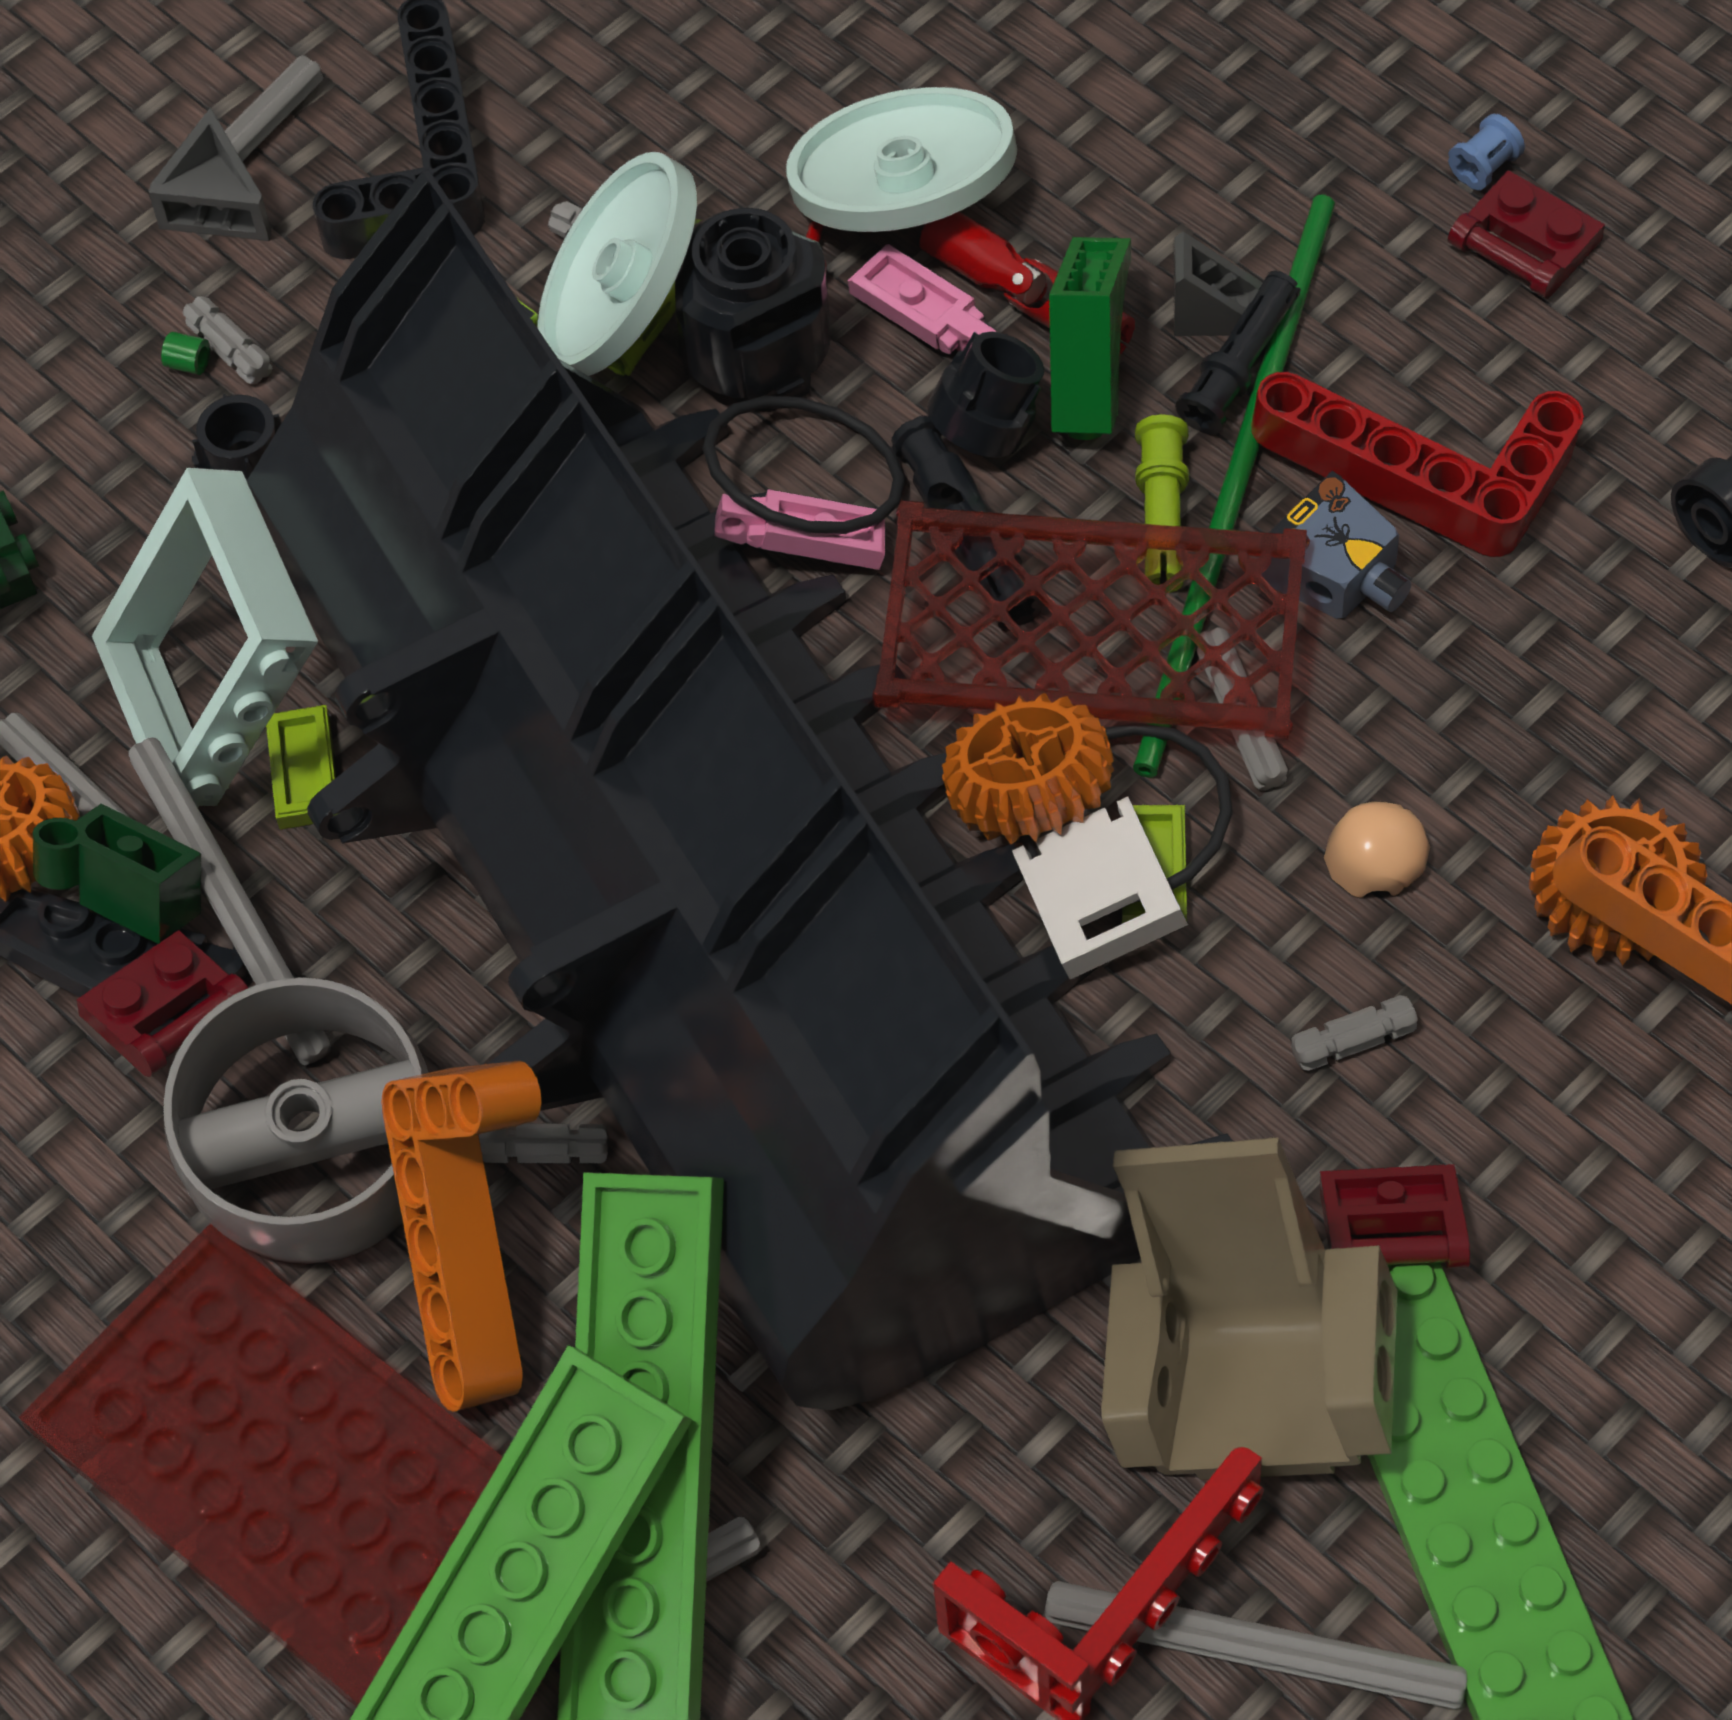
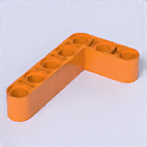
(1679, 901)
(450, 1220)

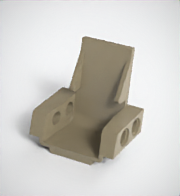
(1242, 1321)

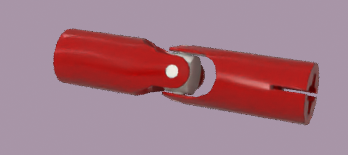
(996, 265)

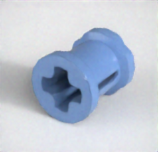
(1486, 151)

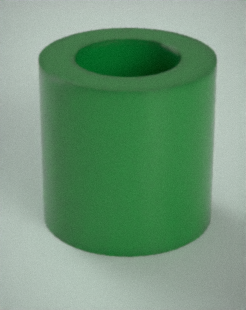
(185, 353)

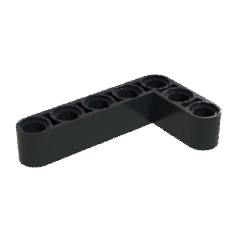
(355, 209)

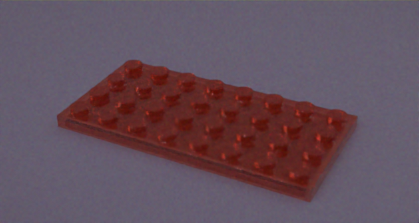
(270, 1456)

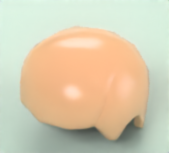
(1377, 849)

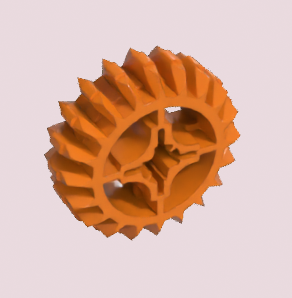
(1028, 768)
(26, 798)
(1643, 828)

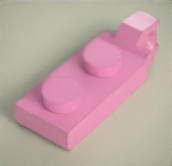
(918, 300)
(856, 548)

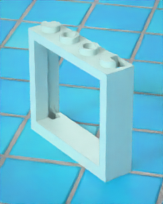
(204, 518)

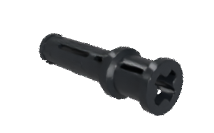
(1228, 370)

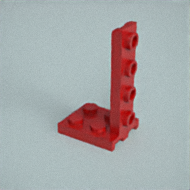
(1029, 1647)

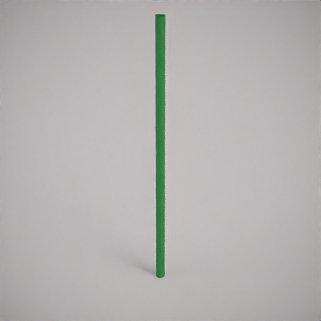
(1242, 462)

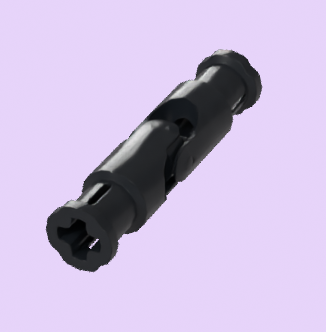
(944, 484)

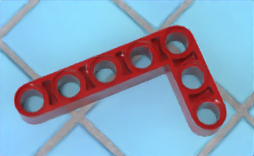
(1421, 465)

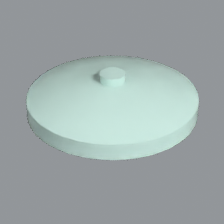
(901, 159)
(618, 262)

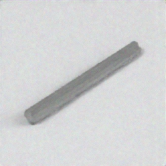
(219, 882)
(1275, 1649)

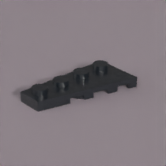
(82, 948)

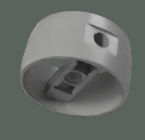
(254, 1135)

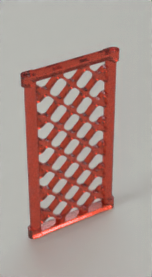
(913, 517)

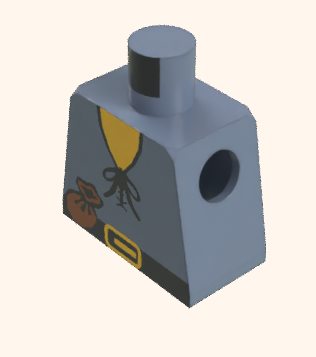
(1347, 554)

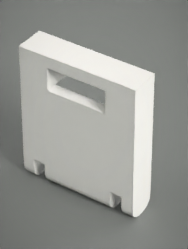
(1091, 874)

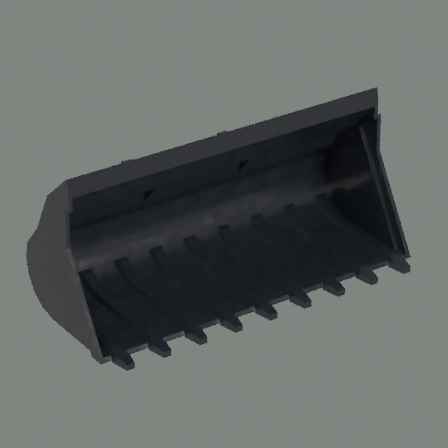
(687, 833)

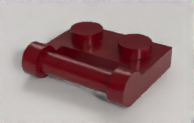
(1534, 223)
(150, 994)
(1397, 1202)

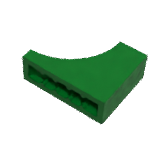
(1087, 335)

